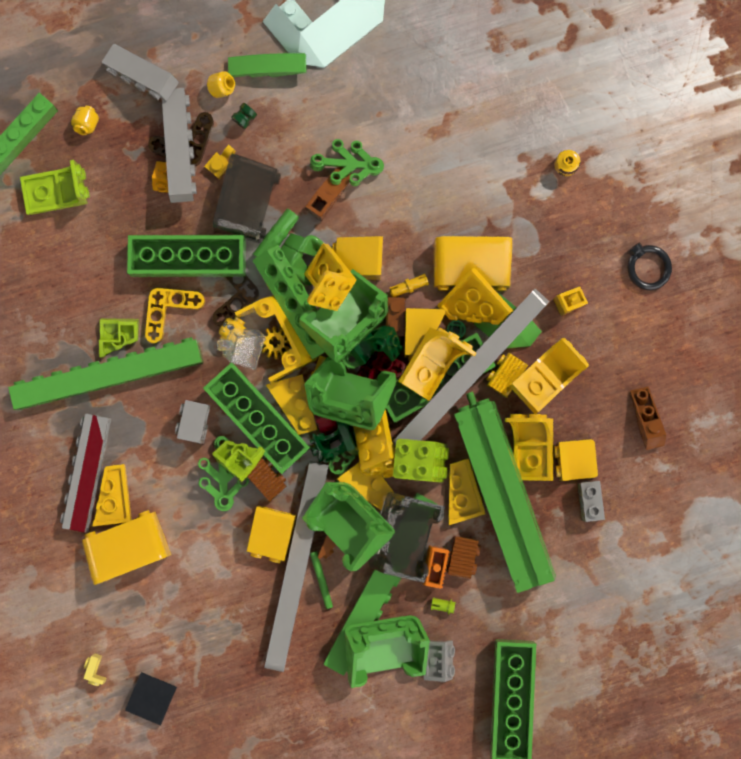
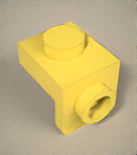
(92, 666)

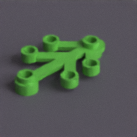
(349, 163)
(222, 478)

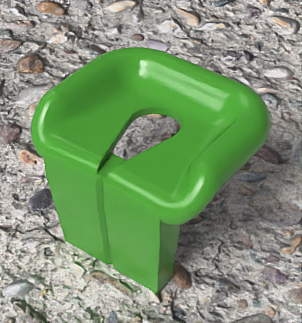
(295, 247)

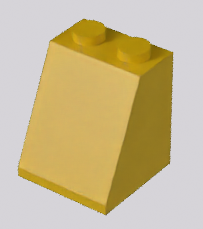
(361, 254)
(417, 325)
(271, 534)

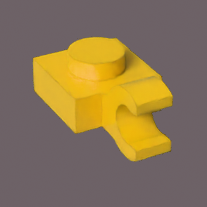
(218, 163)

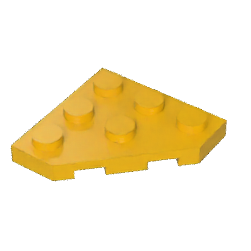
(475, 301)

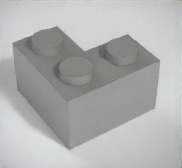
(193, 422)

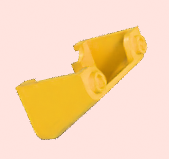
(459, 254)
(125, 547)

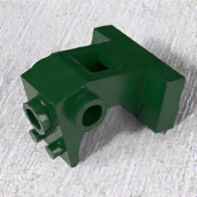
(379, 340)
(321, 443)

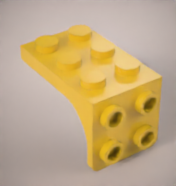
(330, 279)
(432, 361)
(549, 375)
(533, 445)
(376, 449)

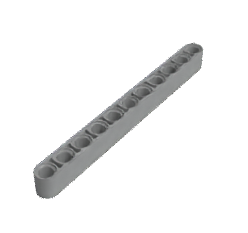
(474, 367)
(294, 572)

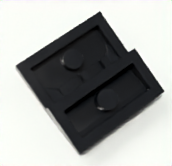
(151, 699)

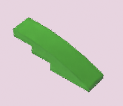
(267, 65)

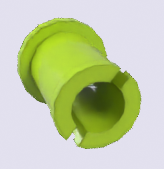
(443, 605)

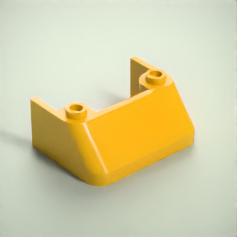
(292, 359)

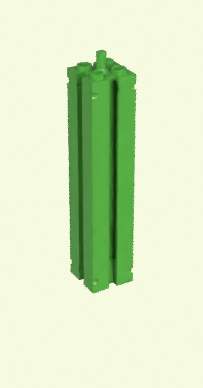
(505, 494)

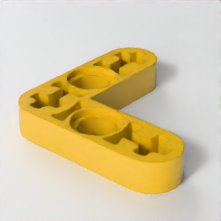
(167, 302)

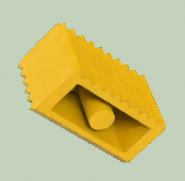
(508, 371)

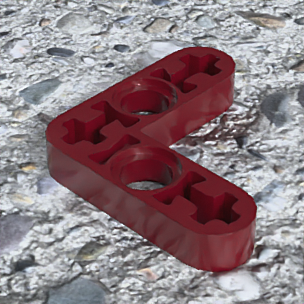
(380, 365)

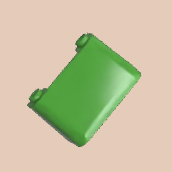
(344, 329)
(347, 396)
(349, 523)
(386, 646)

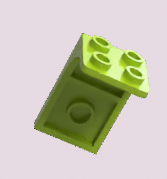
(55, 189)
(420, 460)

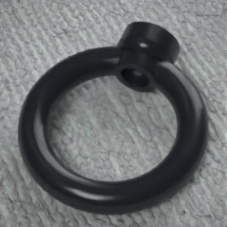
(638, 251)

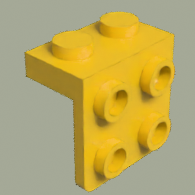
(576, 460)

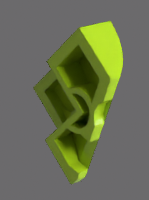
(116, 334)
(238, 458)

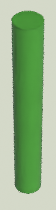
(321, 580)

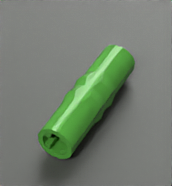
(277, 232)

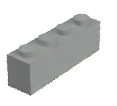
(140, 72)

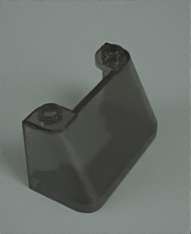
(245, 198)
(412, 525)

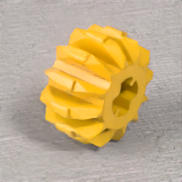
(281, 338)

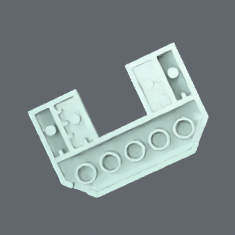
(327, 35)

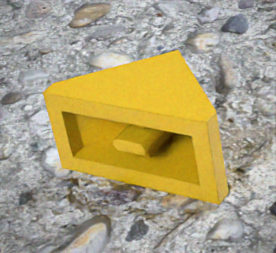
(570, 300)

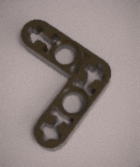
(198, 124)
(240, 296)

